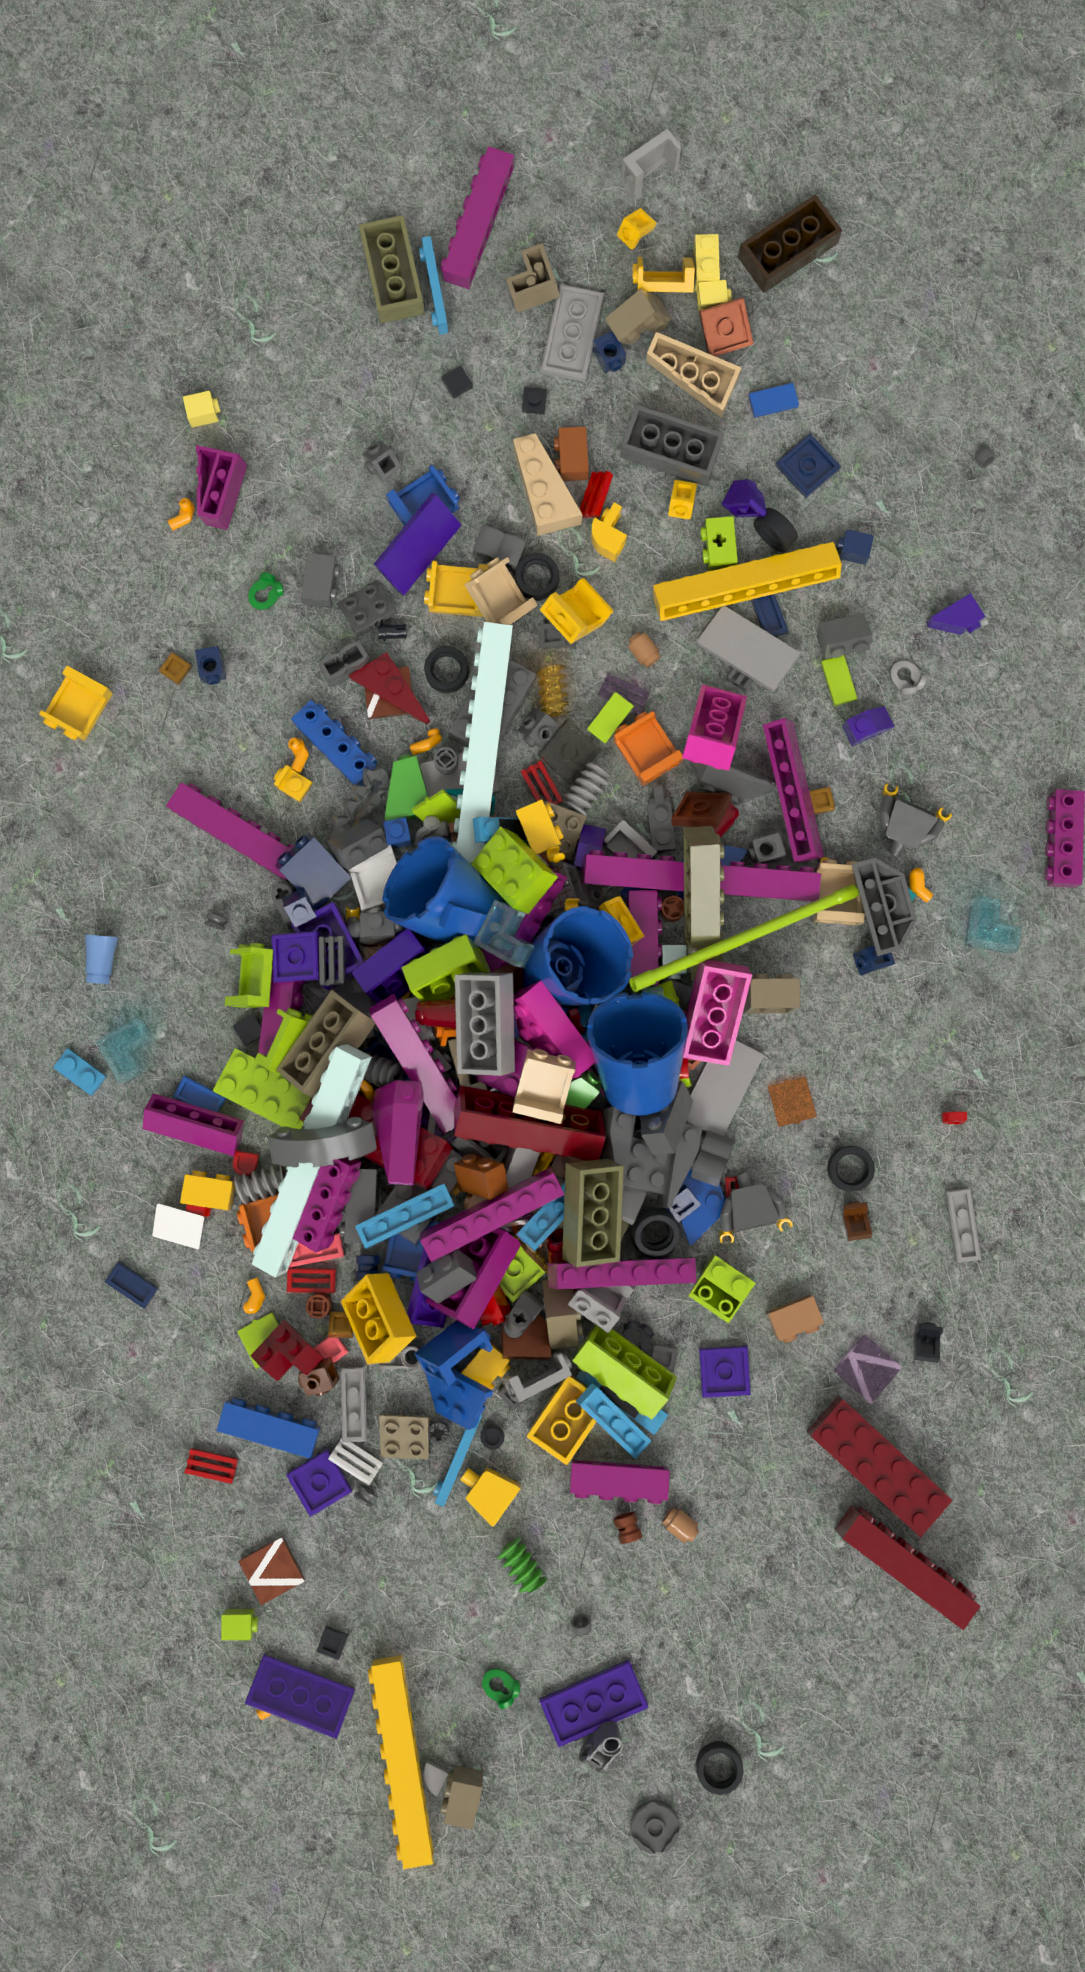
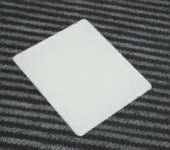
(178, 1226)

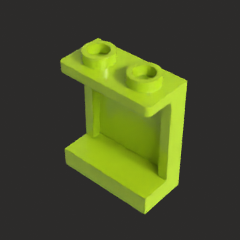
(254, 977)
(288, 1033)

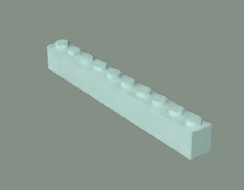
(483, 734)
(329, 1108)

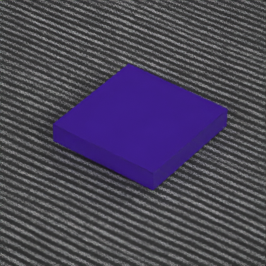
(295, 957)
(724, 1371)
(319, 1483)

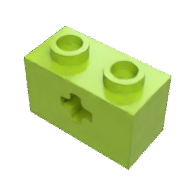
(720, 530)

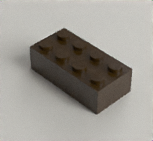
(789, 243)

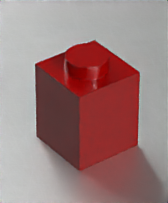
(496, 1309)

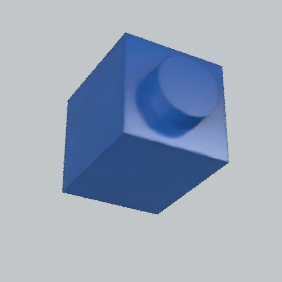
(397, 833)

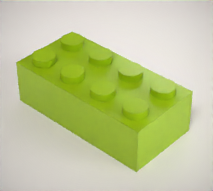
(261, 1091)
(625, 1370)

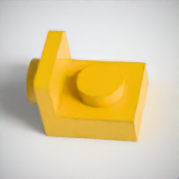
(634, 227)
(682, 499)
(292, 783)

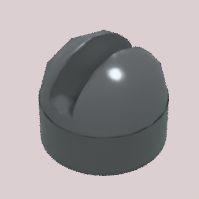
(984, 457)
(579, 1620)

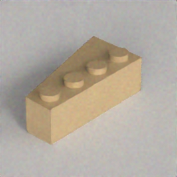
(695, 371)
(545, 491)

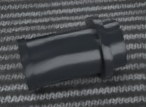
(392, 631)

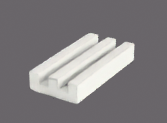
(360, 1453)

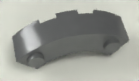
(322, 1145)

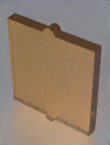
(792, 1101)
(535, 1255)

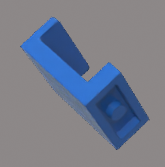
(410, 498)
(403, 1257)
(449, 1348)

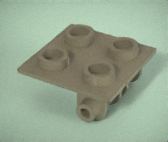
(570, 825)
(404, 1436)

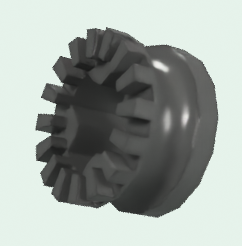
(215, 920)
(442, 1426)
(365, 1495)

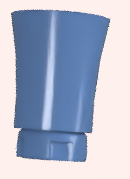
(99, 958)

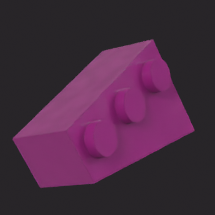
(218, 485)

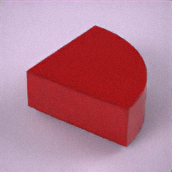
(575, 1017)

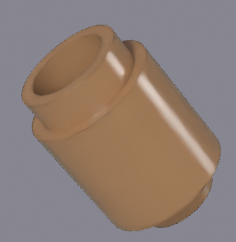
(644, 649)
(680, 1525)

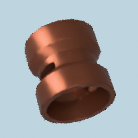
(674, 905)
(322, 1304)
(627, 1527)

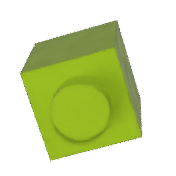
(239, 1624)

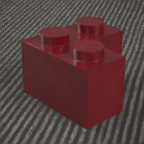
(283, 1350)

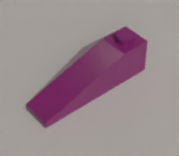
(397, 1123)

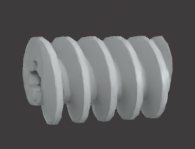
(586, 788)
(259, 1185)

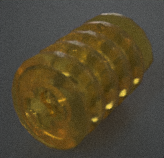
(551, 690)

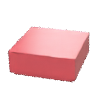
(332, 1348)

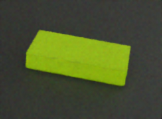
(838, 680)
(610, 717)

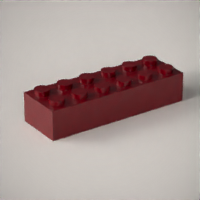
(491, 1119)
(431, 1149)
(879, 1466)
(911, 1570)

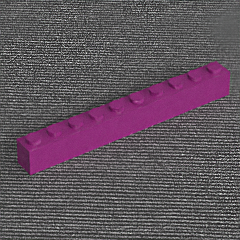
(669, 875)

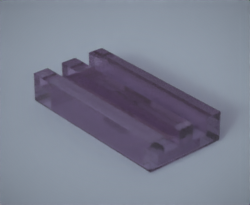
(642, 701)

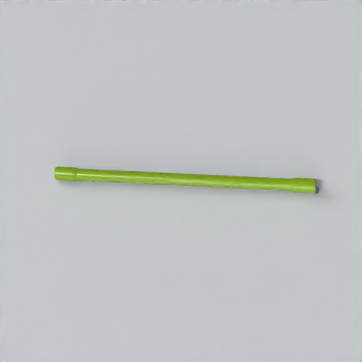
(652, 976)

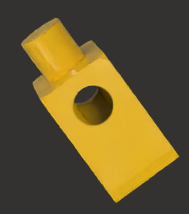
(490, 1492)

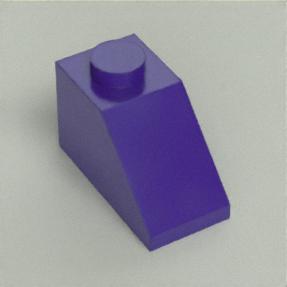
(744, 499)
(959, 617)
(867, 725)
(590, 839)

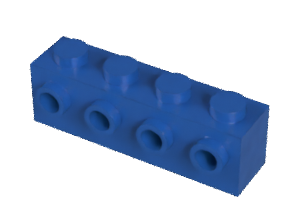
(333, 742)
(269, 1428)

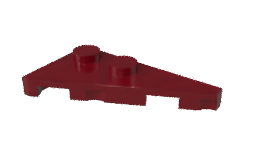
(386, 681)

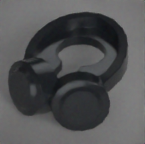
(645, 1336)

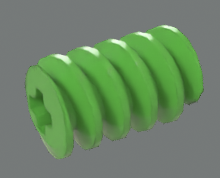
(522, 1566)

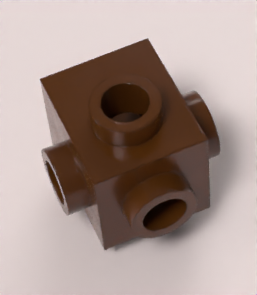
(320, 1379)

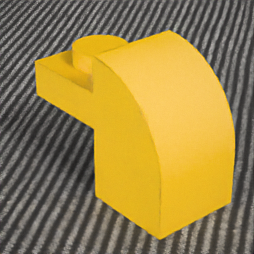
(605, 537)

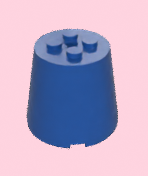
(427, 882)
(581, 957)
(638, 1050)

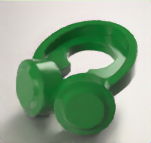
(265, 580)
(503, 1700)

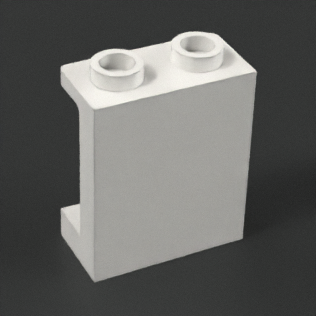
(370, 880)

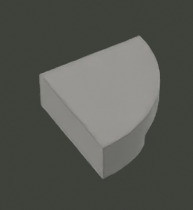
(434, 1777)

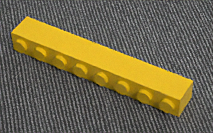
(747, 581)
(402, 1762)

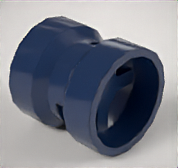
(366, 1265)

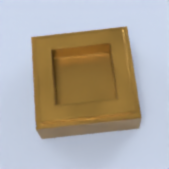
(175, 668)
(822, 800)
(339, 1326)

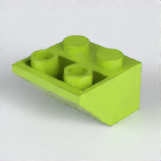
(721, 1288)

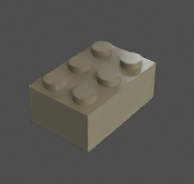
(773, 995)

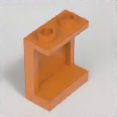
(646, 748)
(254, 1217)

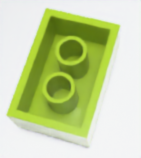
(514, 870)
(434, 973)

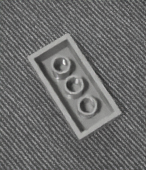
(484, 1023)

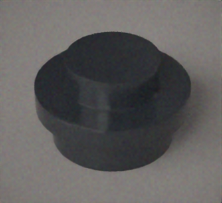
(492, 1436)

